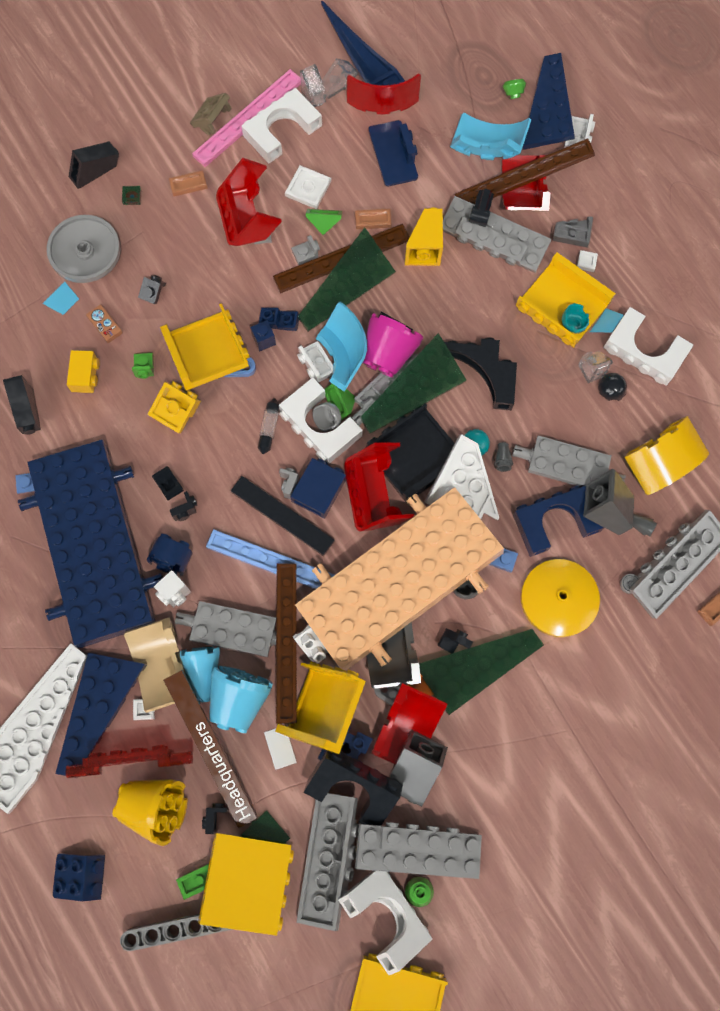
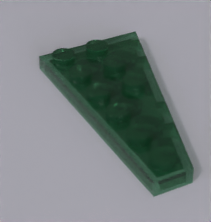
(353, 276)
(420, 382)
(468, 672)

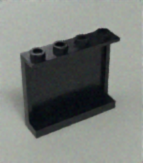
(420, 455)

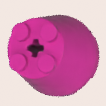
(389, 345)

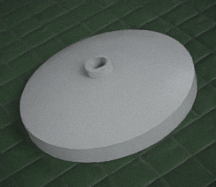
(83, 248)

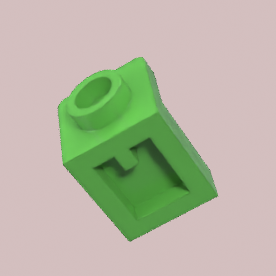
(143, 365)

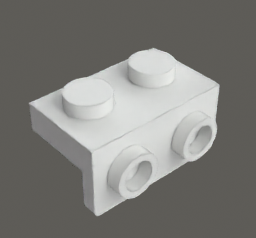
(582, 129)
(316, 361)

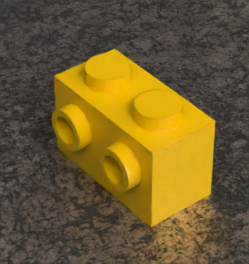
(82, 371)

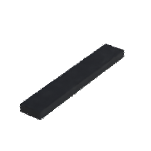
(282, 516)

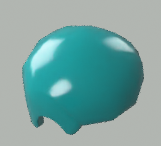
(575, 319)
(479, 437)

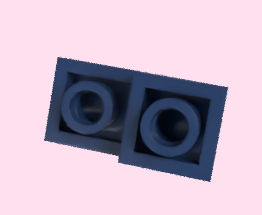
(280, 319)

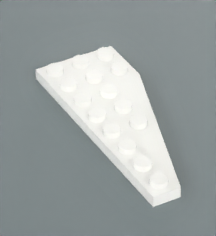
(33, 726)

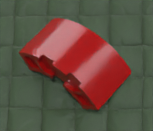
(383, 98)
(527, 197)
(409, 711)

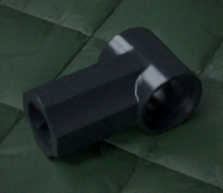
(480, 212)

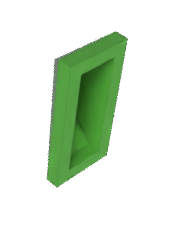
(323, 219)
(341, 399)

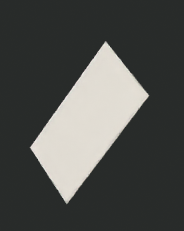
(280, 749)

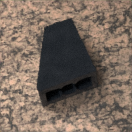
(91, 163)
(22, 404)

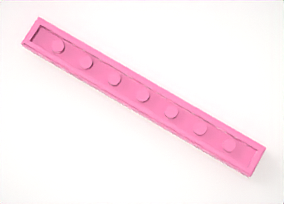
(233, 130)

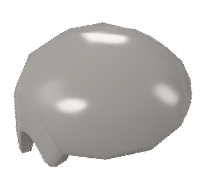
(327, 416)

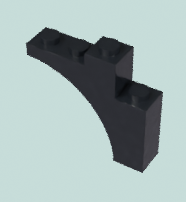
(498, 375)

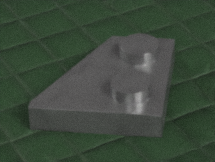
(574, 232)

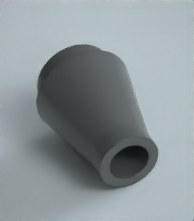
(503, 458)
(644, 525)

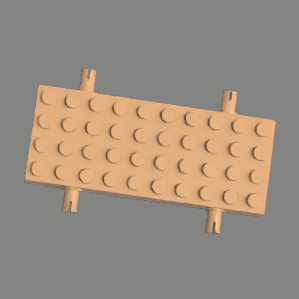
(399, 579)

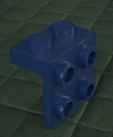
(78, 877)

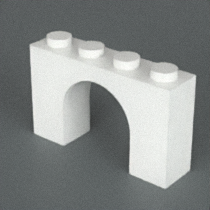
(290, 106)
(661, 367)
(329, 444)
(410, 933)

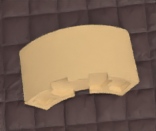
(157, 648)

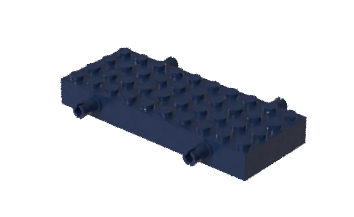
(90, 543)

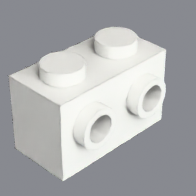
(171, 590)

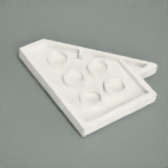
(466, 473)

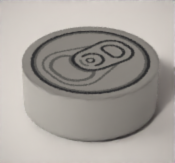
(627, 582)

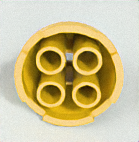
(152, 808)

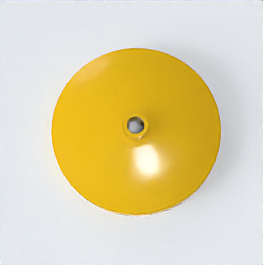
(545, 607)

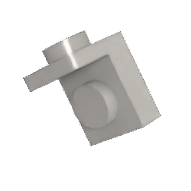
(306, 251)
(288, 485)

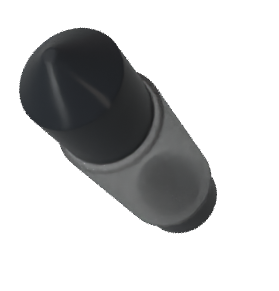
(268, 426)

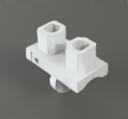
(311, 645)

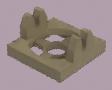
(209, 111)

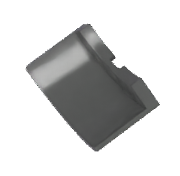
(404, 664)

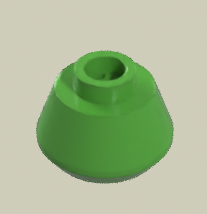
(514, 88)
(424, 886)

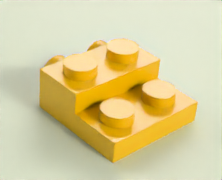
(174, 406)

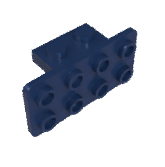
(394, 152)

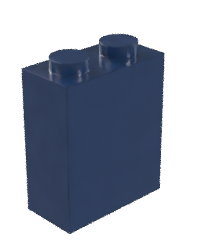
(318, 487)

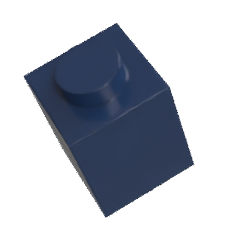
(263, 335)

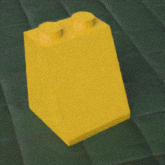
(426, 240)

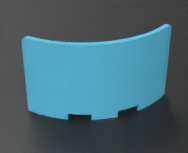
(489, 139)
(344, 341)

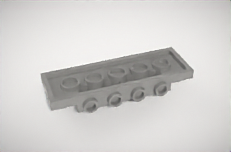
(499, 237)
(677, 563)
(418, 850)
(328, 861)

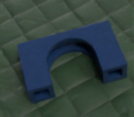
(530, 518)

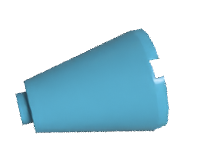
(199, 668)

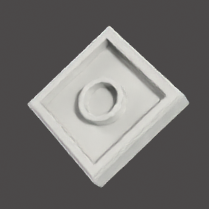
(308, 187)

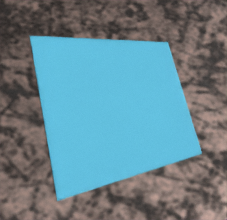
(61, 299)
(607, 321)

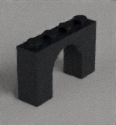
(341, 767)

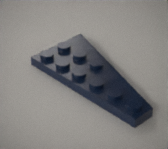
(550, 108)
(97, 702)

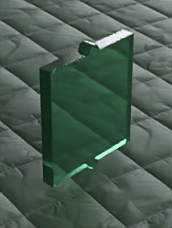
(266, 829)

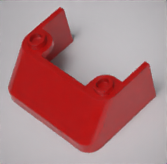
(237, 208)
(369, 490)

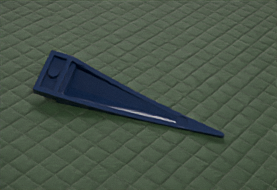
(367, 62)

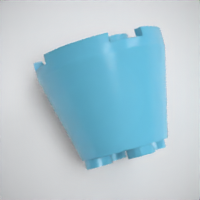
(236, 697)

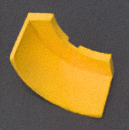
(667, 458)

